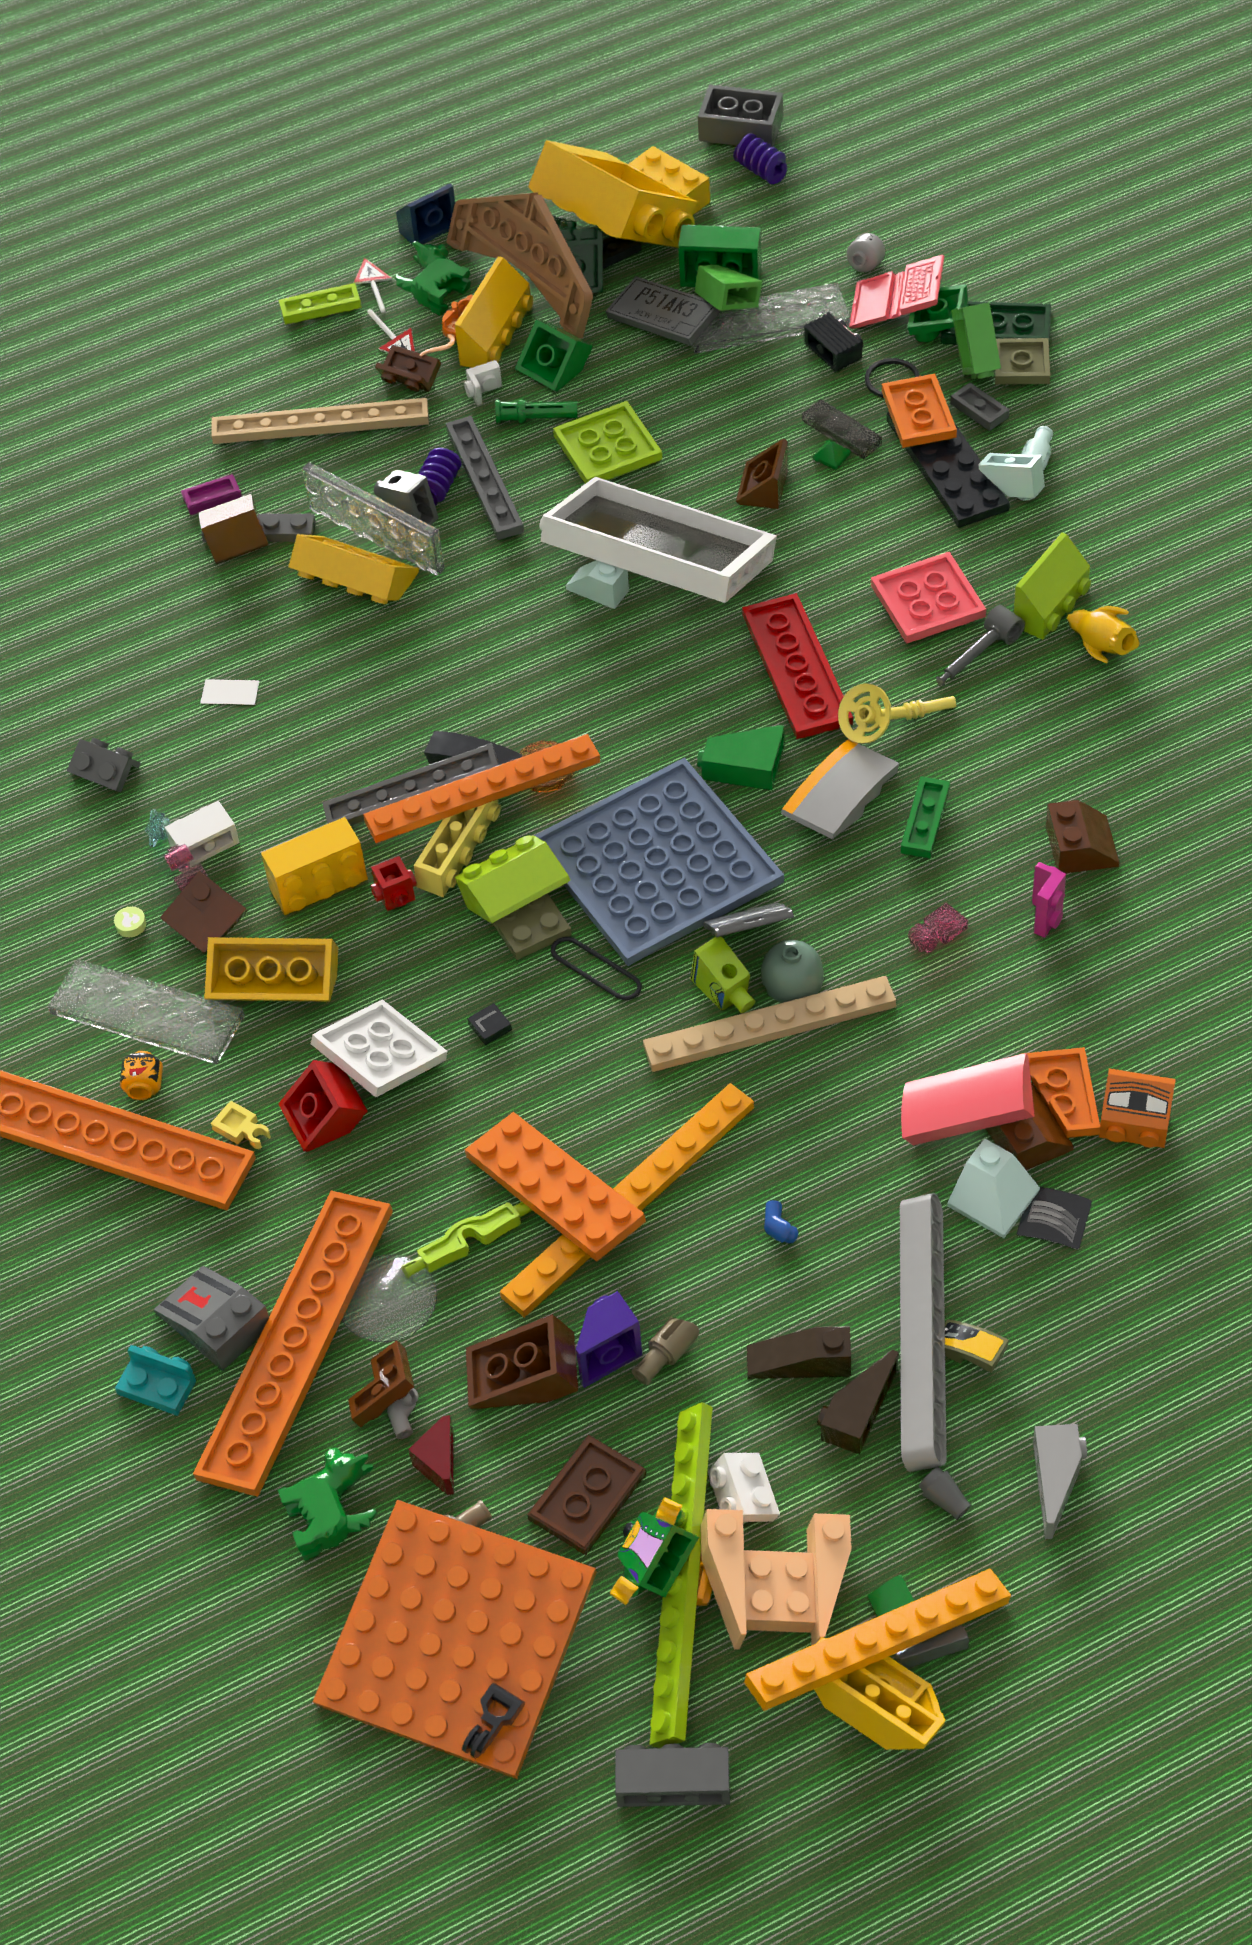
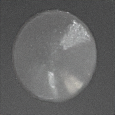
(388, 1303)

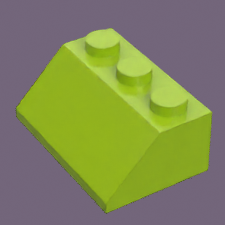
(1051, 587)
(511, 878)

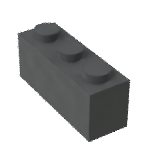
(672, 1775)

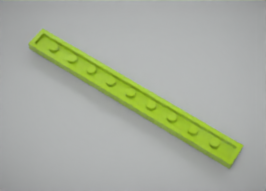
(679, 1606)

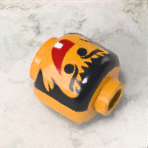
(141, 1075)

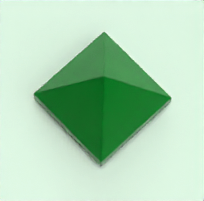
(831, 454)

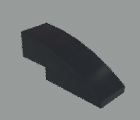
(449, 744)

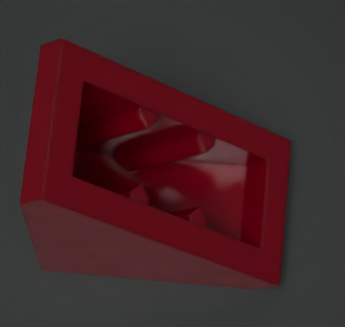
(435, 1454)

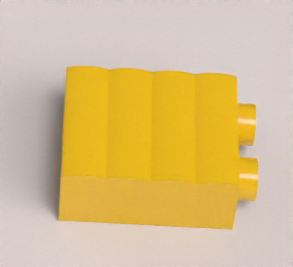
(611, 194)

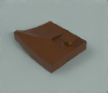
(203, 912)

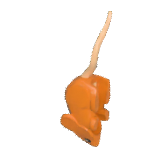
(448, 324)

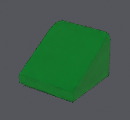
(890, 1596)

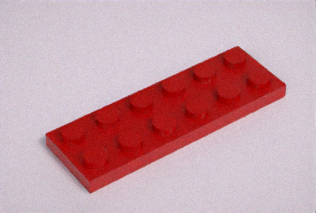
(795, 664)

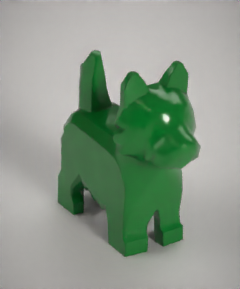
(437, 278)
(321, 1505)

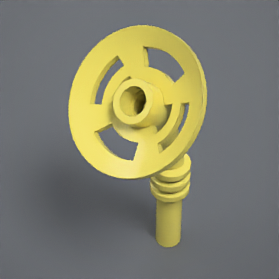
(880, 717)

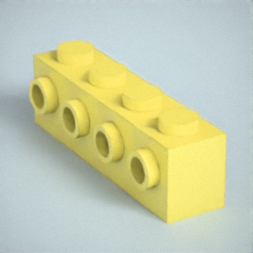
(453, 847)

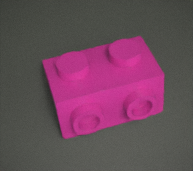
(1048, 898)

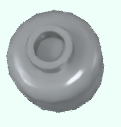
(865, 252)

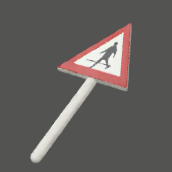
(371, 274)
(404, 340)

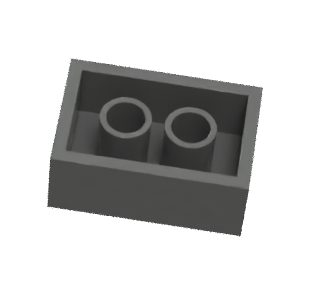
(735, 112)

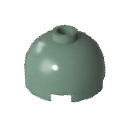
(792, 971)

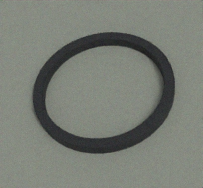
(883, 362)

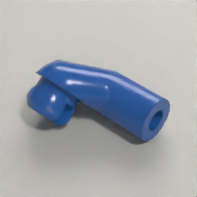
(776, 1226)

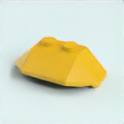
(885, 1704)

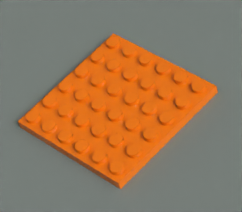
(443, 1622)

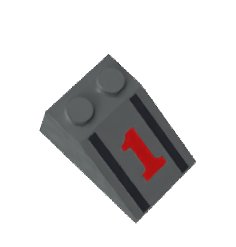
(214, 1316)

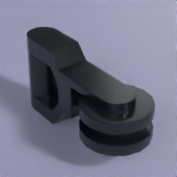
(479, 1741)

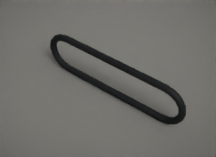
(590, 978)

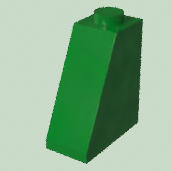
(743, 757)

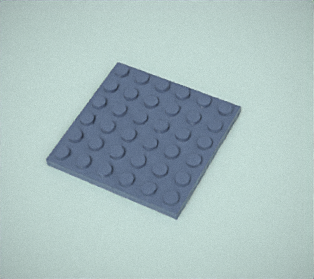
(659, 861)

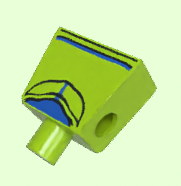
(721, 975)

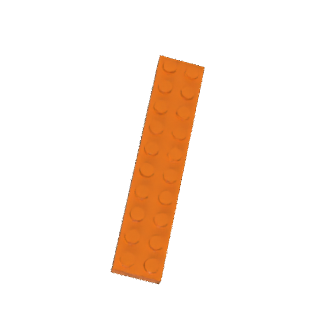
(122, 1142)
(293, 1344)

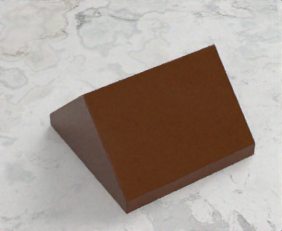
(765, 477)
(233, 529)

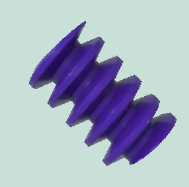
(761, 158)
(440, 470)

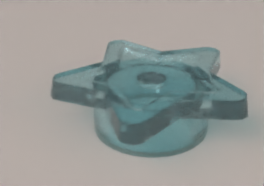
(156, 827)

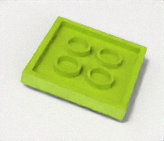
(607, 443)

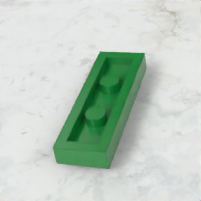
(925, 817)

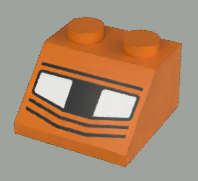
(1136, 1108)

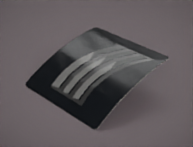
(1056, 1217)

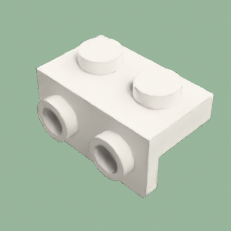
(743, 1485)

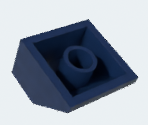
(427, 216)

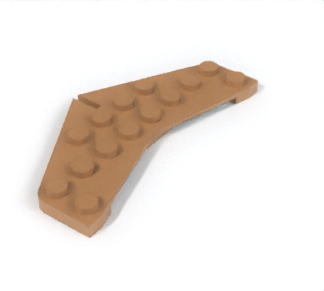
(529, 238)

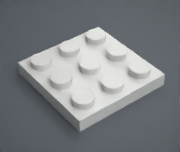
(379, 1048)

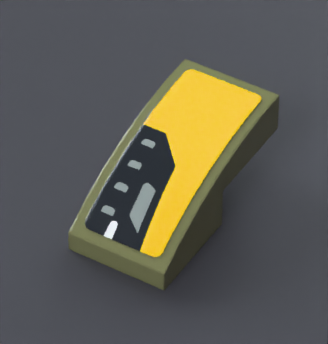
(973, 1344)

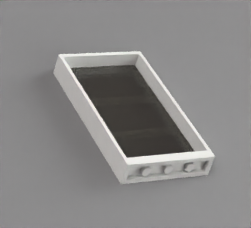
(658, 539)

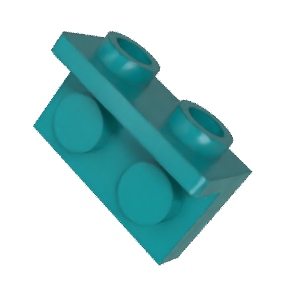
(156, 1380)

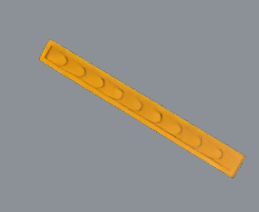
(639, 1188)

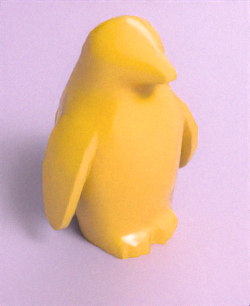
(1104, 631)

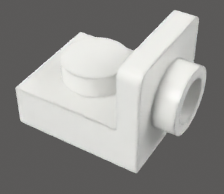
(482, 379)

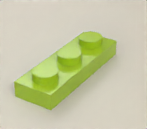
(319, 303)

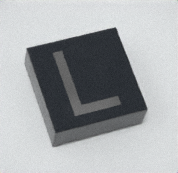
(489, 1024)

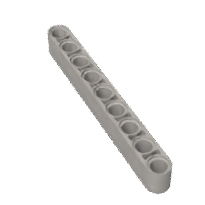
(922, 1334)

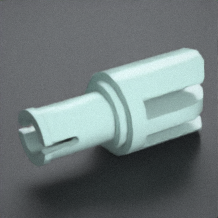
(1040, 444)

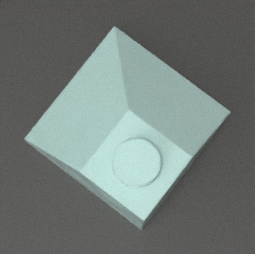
(993, 1189)

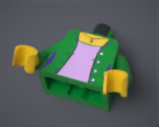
(653, 1552)

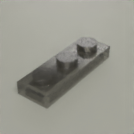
(842, 429)

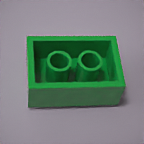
(722, 245)

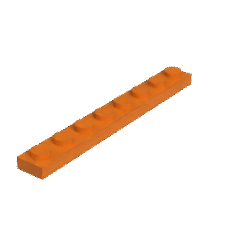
(481, 788)

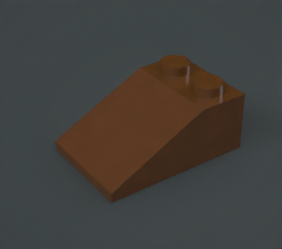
(523, 1366)

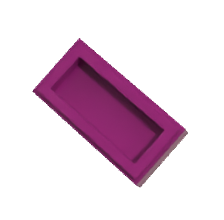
(211, 494)

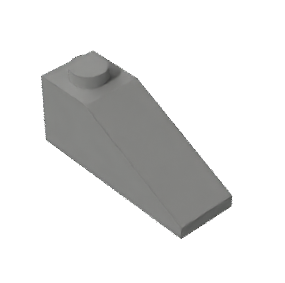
(1058, 1463)

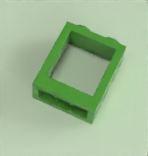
(976, 340)

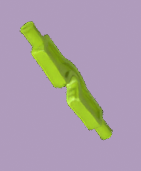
(453, 1243)

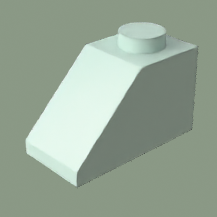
(1015, 474)
(600, 583)

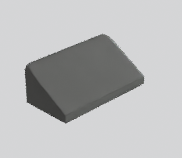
(935, 1647)

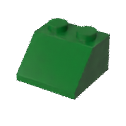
(552, 355)

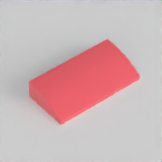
(967, 1100)

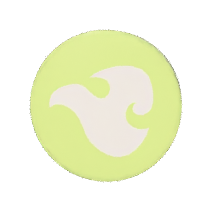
(130, 922)

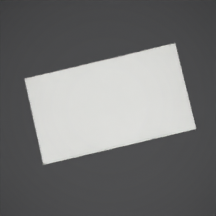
(230, 692)

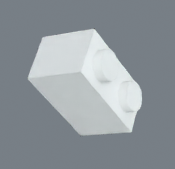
(204, 832)

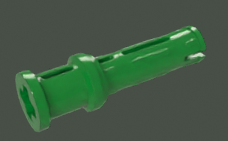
(523, 410)

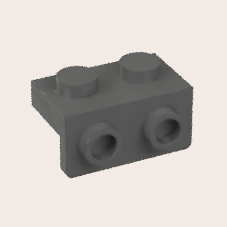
(101, 765)

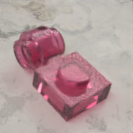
(179, 858)
(940, 925)

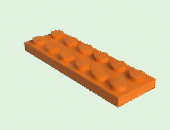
(555, 1186)

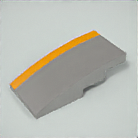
(840, 789)

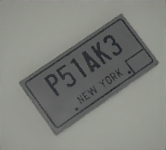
(662, 311)

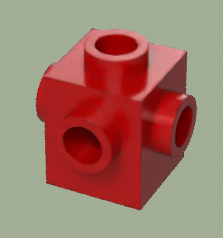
(393, 883)

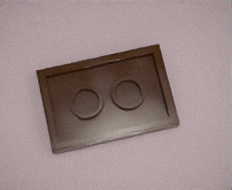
(587, 1494)

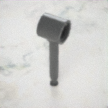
(1001, 625)

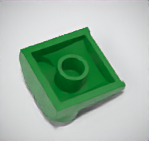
(929, 322)

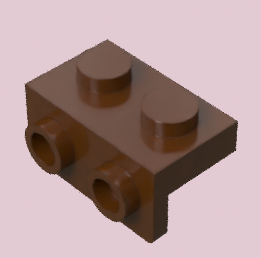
(409, 369)

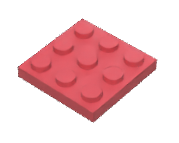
(928, 597)

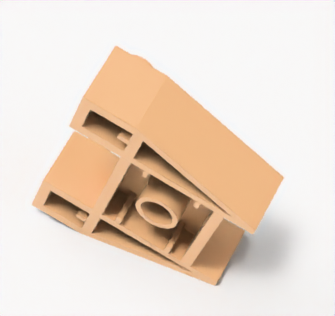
(771, 1586)

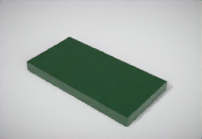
(1013, 321)

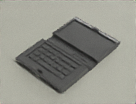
(748, 919)

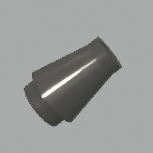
(944, 1492)

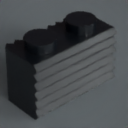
(833, 341)

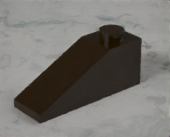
(802, 1354)
(857, 1404)

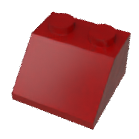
(322, 1105)

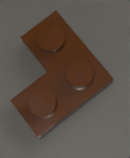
(390, 1383)

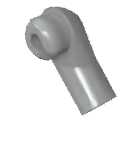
(399, 1413)

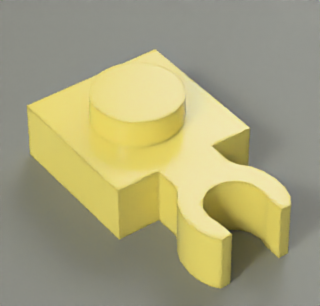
(239, 1123)

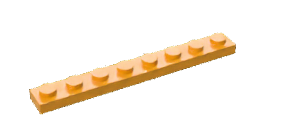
(876, 1639)

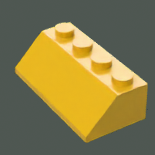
(492, 315)
(351, 567)
(271, 969)

